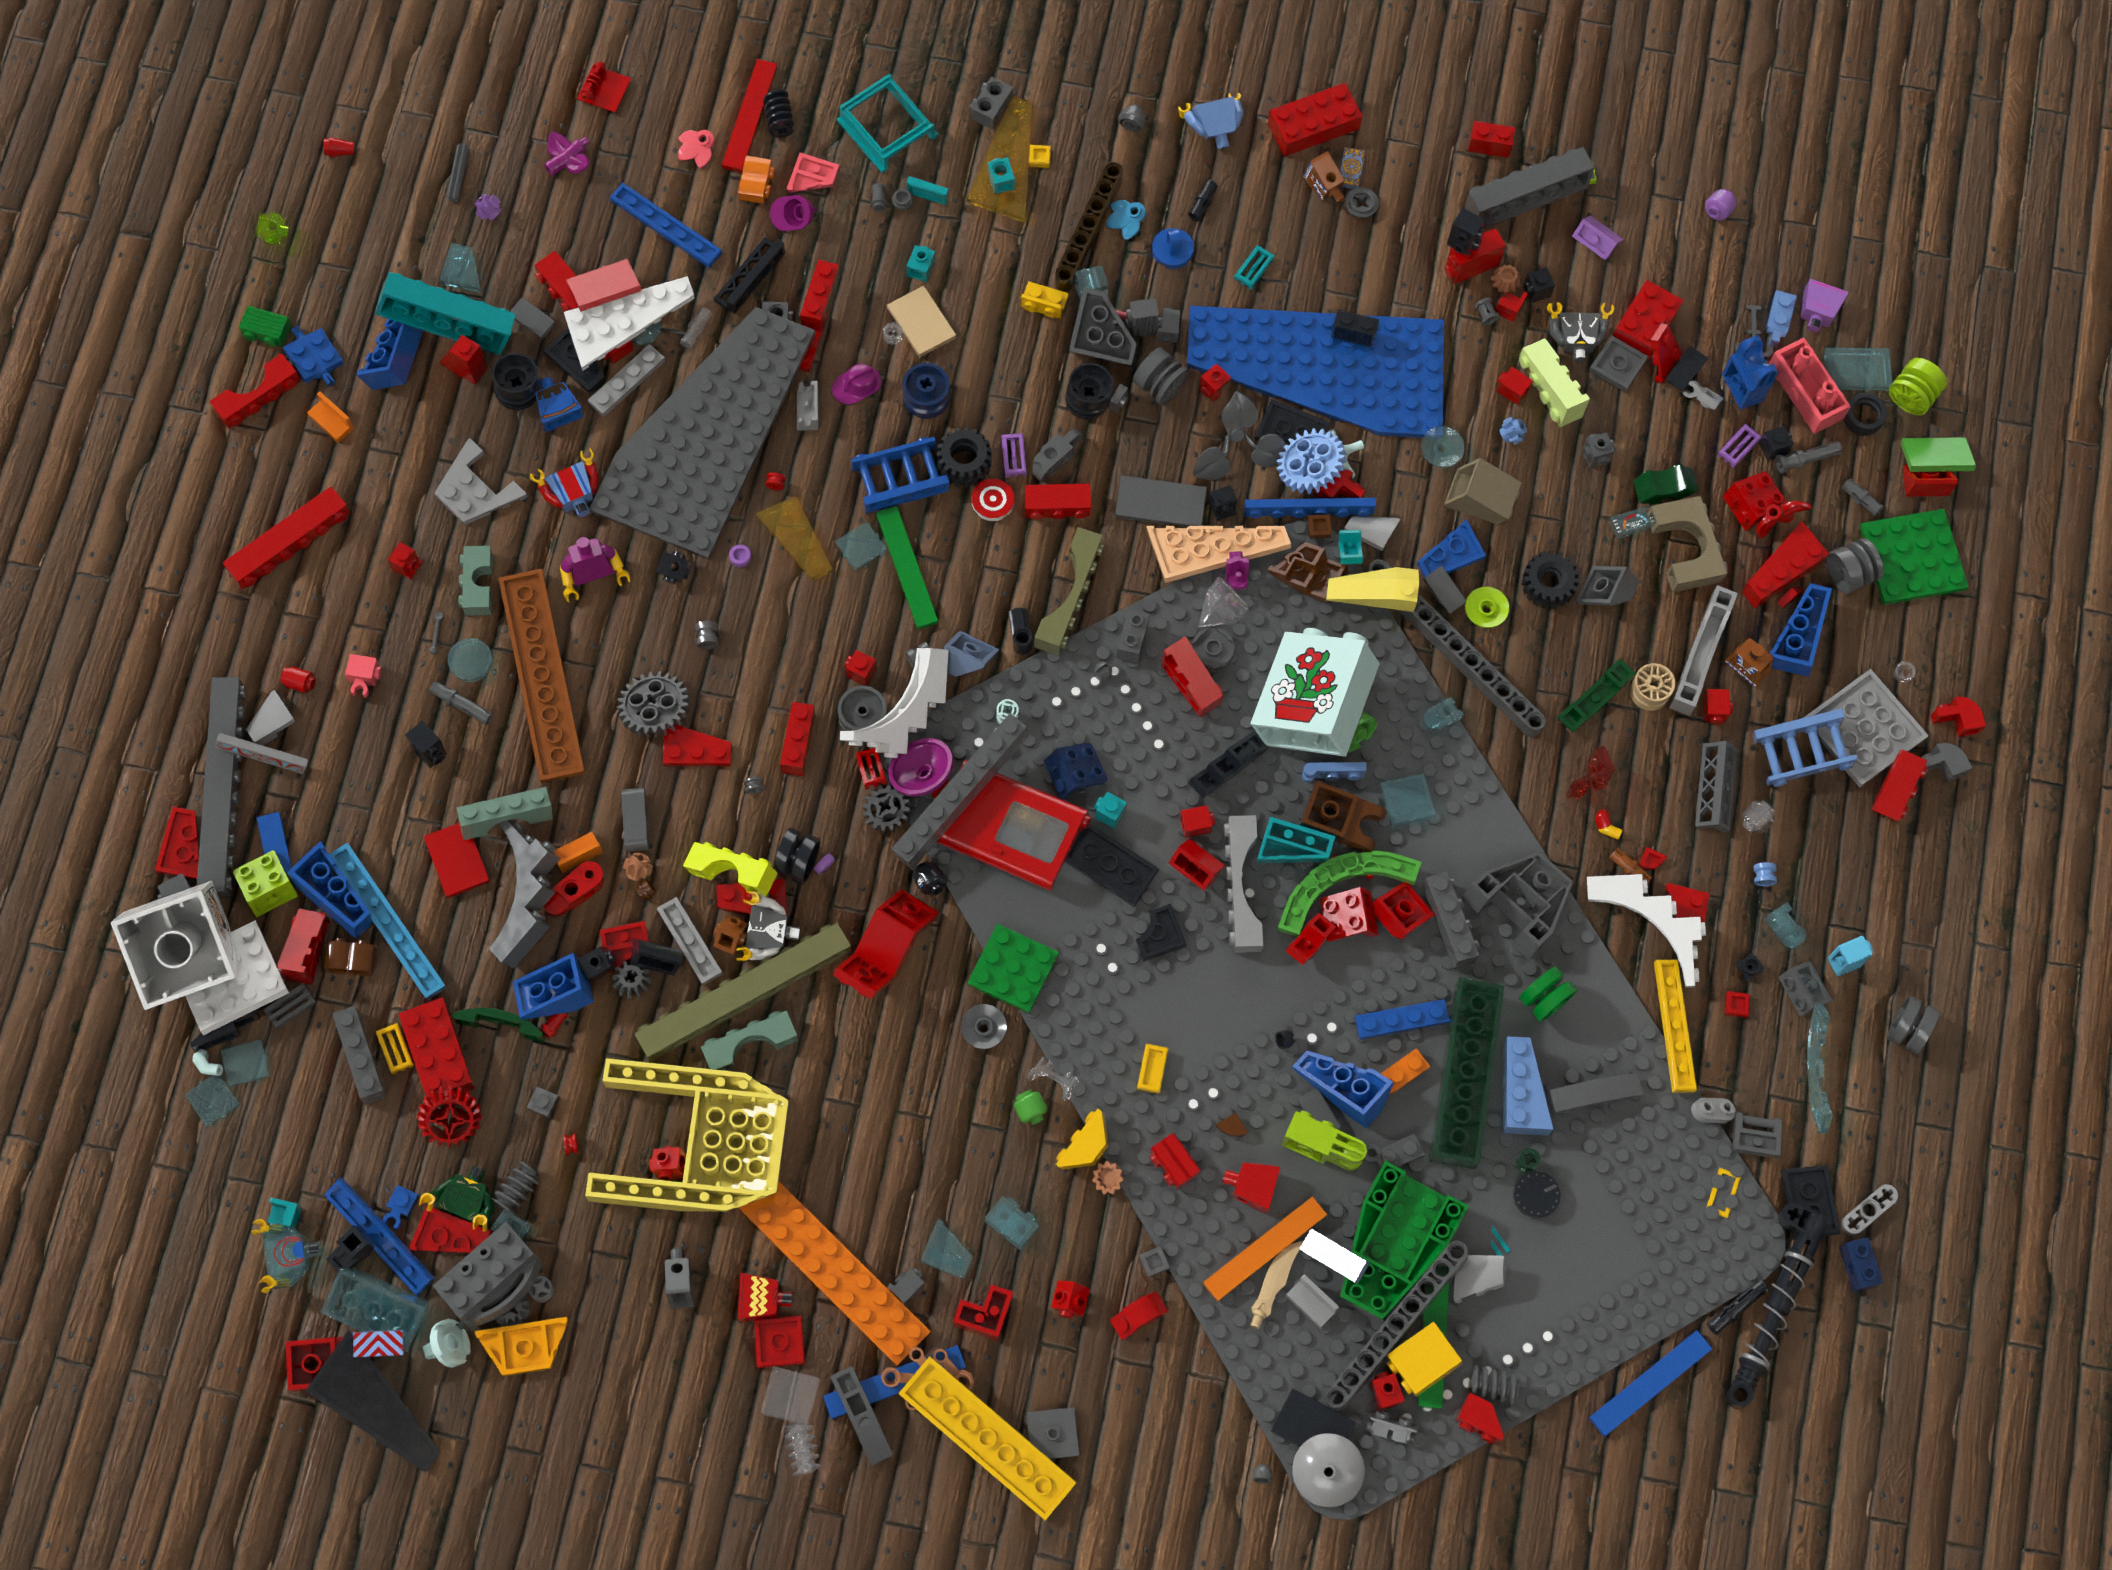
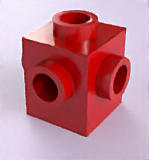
(668, 1163)
(1070, 1299)

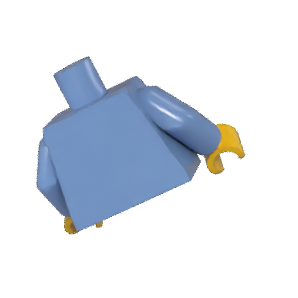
(1215, 119)

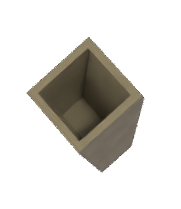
(1483, 492)

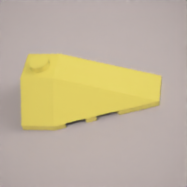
(1384, 588)

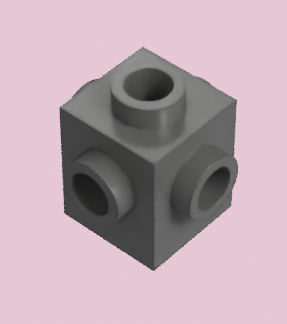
(1598, 449)

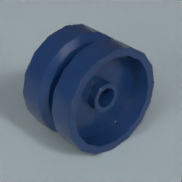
(926, 390)

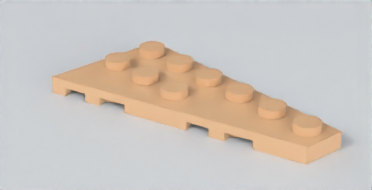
(1206, 548)

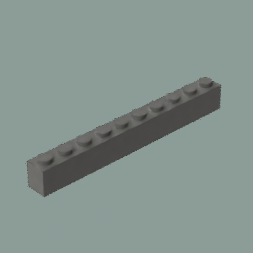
(221, 786)

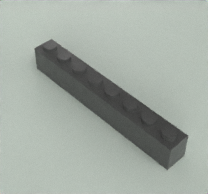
(960, 791)

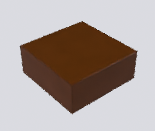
(1319, 526)

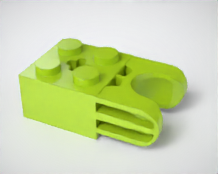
(1323, 1142)

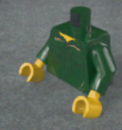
(463, 1198)

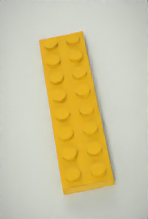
(987, 1438)

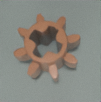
(638, 867)

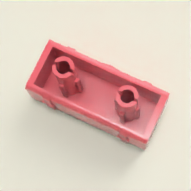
(1809, 386)

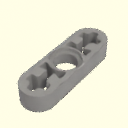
(1869, 1219)

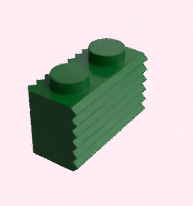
(265, 326)

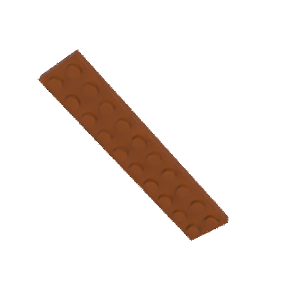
(541, 676)

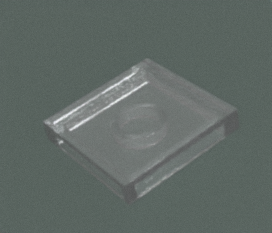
(790, 1395)

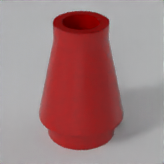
(336, 147)

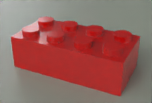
(1314, 119)
(436, 1047)

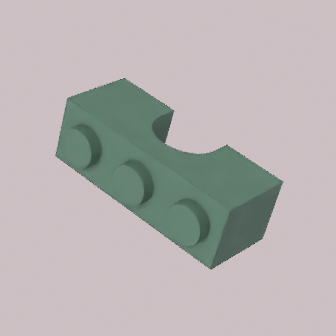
(475, 563)

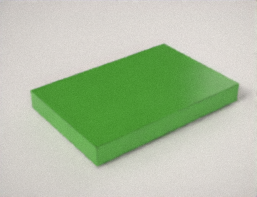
(1937, 454)

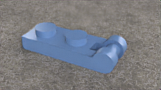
(1334, 770)

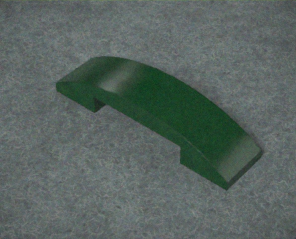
(1597, 696)
(472, 1016)

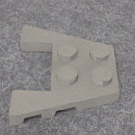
(467, 495)

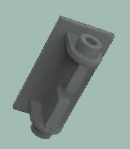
(1383, 1423)

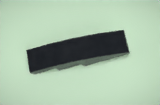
(1228, 764)
(225, 1032)

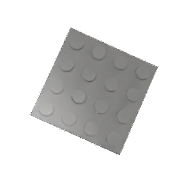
(1872, 726)

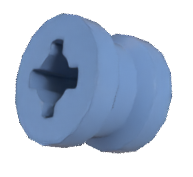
(1765, 874)

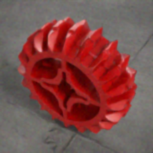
(439, 1116)

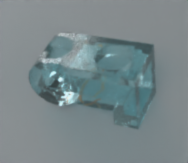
(1785, 927)

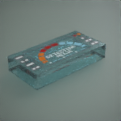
(1631, 522)

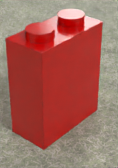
(1488, 256)

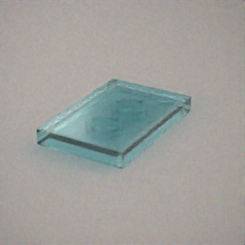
(1859, 368)

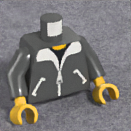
(1578, 331)

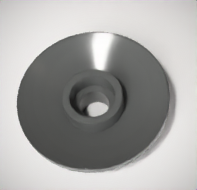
(983, 1015)

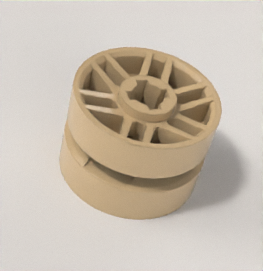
(1652, 686)

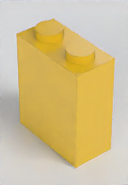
(1423, 1360)

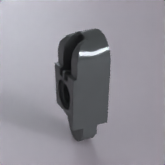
(1055, 455)

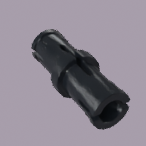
(1203, 200)

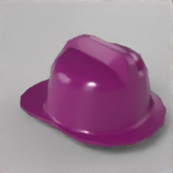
(791, 213)
(856, 384)

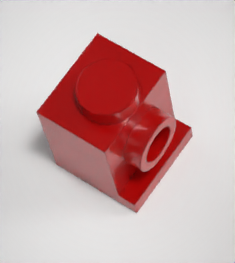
(404, 561)

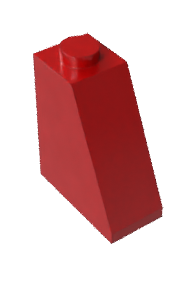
(465, 360)

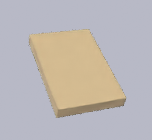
(921, 321)

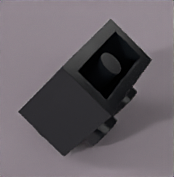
(1466, 232)

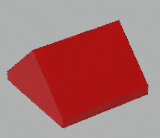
(1928, 483)

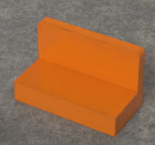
(330, 418)
(578, 852)

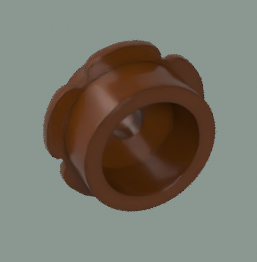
(646, 889)

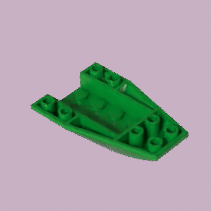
(1400, 1236)

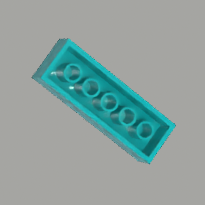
(444, 313)

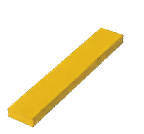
(1675, 1026)

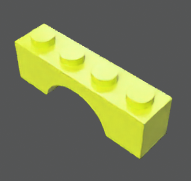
(708, 861)

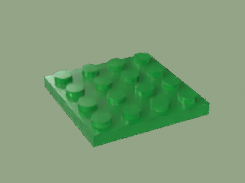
(1916, 556)

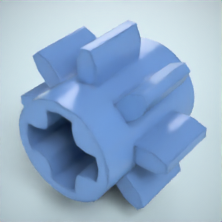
(1513, 430)

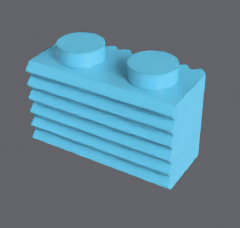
(1850, 955)

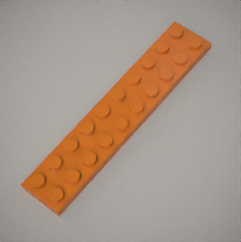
(837, 1273)

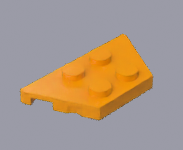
(524, 1346)

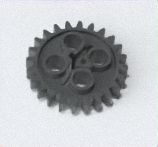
(653, 704)

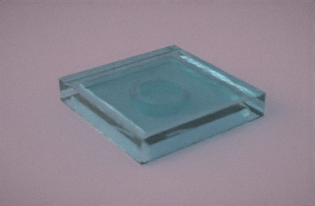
(1407, 800)

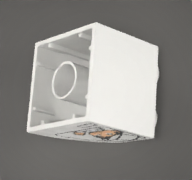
(177, 945)

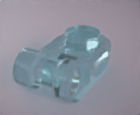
(1435, 718)

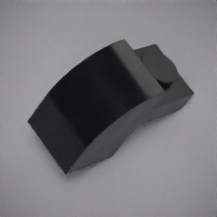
(352, 1248)

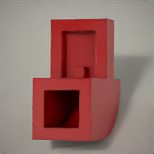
(1342, 486)
(1964, 713)
(1311, 939)
(1139, 1314)

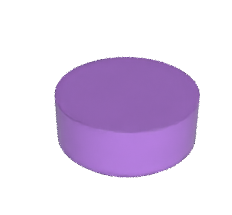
(740, 556)
(824, 864)

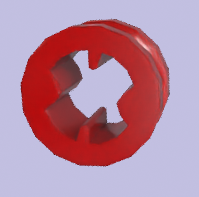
(775, 481)
(570, 1144)

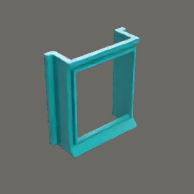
(864, 140)

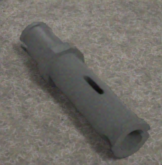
(452, 698)

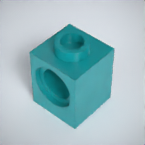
(1004, 182)

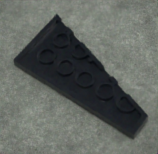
(367, 1400)

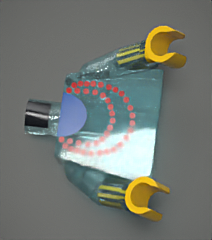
(284, 1254)

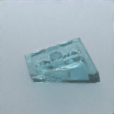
(460, 268)
(946, 1252)

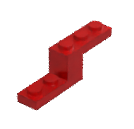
(814, 310)

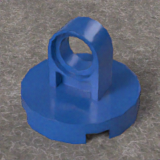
(1173, 248)

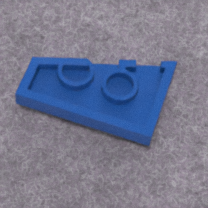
(1454, 552)

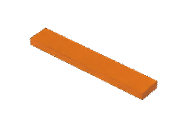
(1264, 1249)

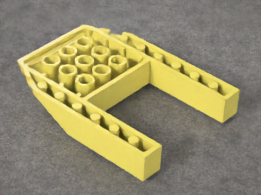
(731, 1140)

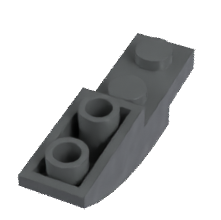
(861, 1415)

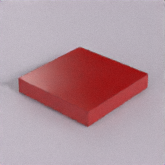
(779, 1342)

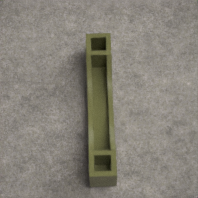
(1054, 627)

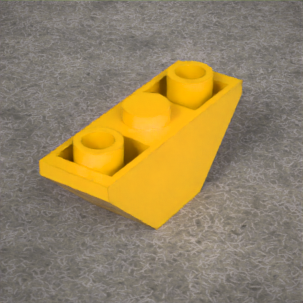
(1086, 1144)

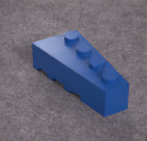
(392, 356)
(1799, 640)
(329, 889)

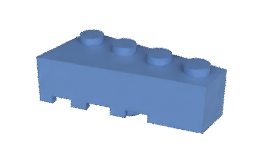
(1523, 1094)

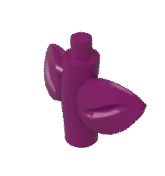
(566, 154)

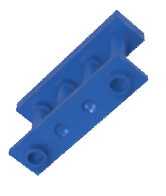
(899, 495)

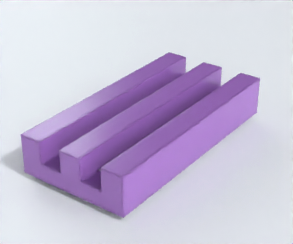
(1729, 457)
(1015, 471)

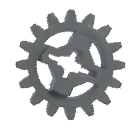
(879, 803)

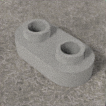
(1717, 1111)

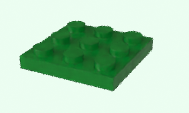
(1012, 968)

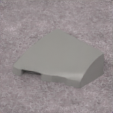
(1374, 530)
(269, 720)
(1479, 1275)

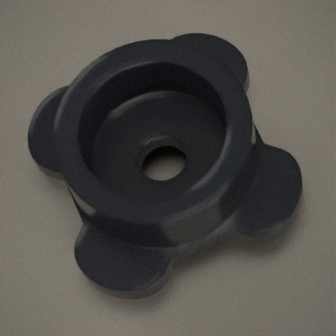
(1751, 960)

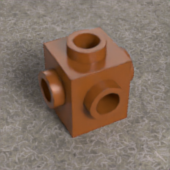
(730, 934)

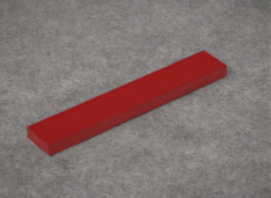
(749, 115)

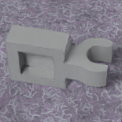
(1707, 397)

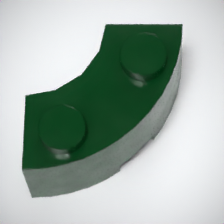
(1657, 485)

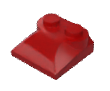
(1402, 910)

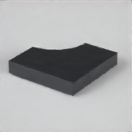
(1162, 935)

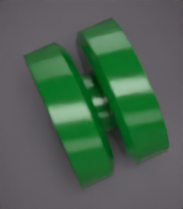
(1550, 996)

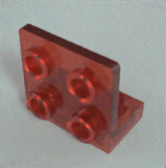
(1600, 772)

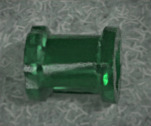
(1535, 1160)

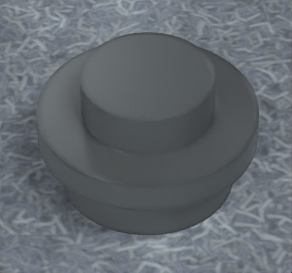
(902, 199)

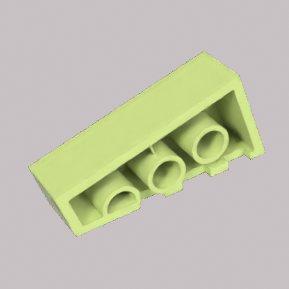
(1553, 383)

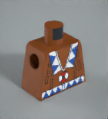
(1325, 178)
(1751, 662)

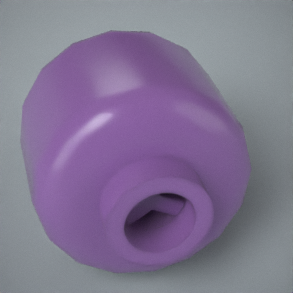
(1720, 204)

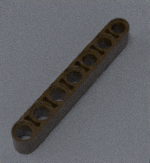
(1092, 218)

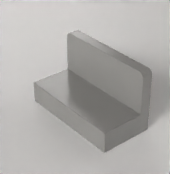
(1312, 1301)

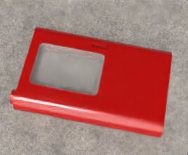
(1017, 830)

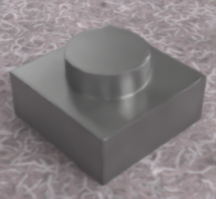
(1119, 399)
(542, 1102)
(1154, 1262)

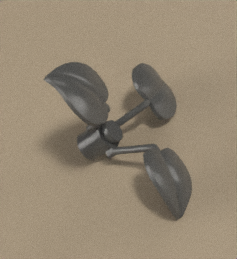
(1236, 415)

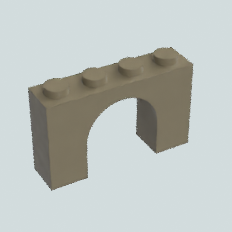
(1692, 517)

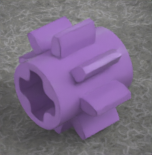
(488, 207)

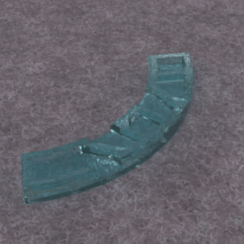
(1815, 1068)

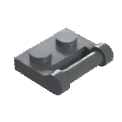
(1755, 1141)

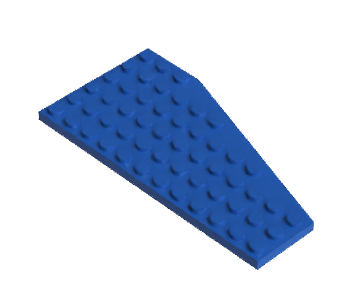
(1292, 356)

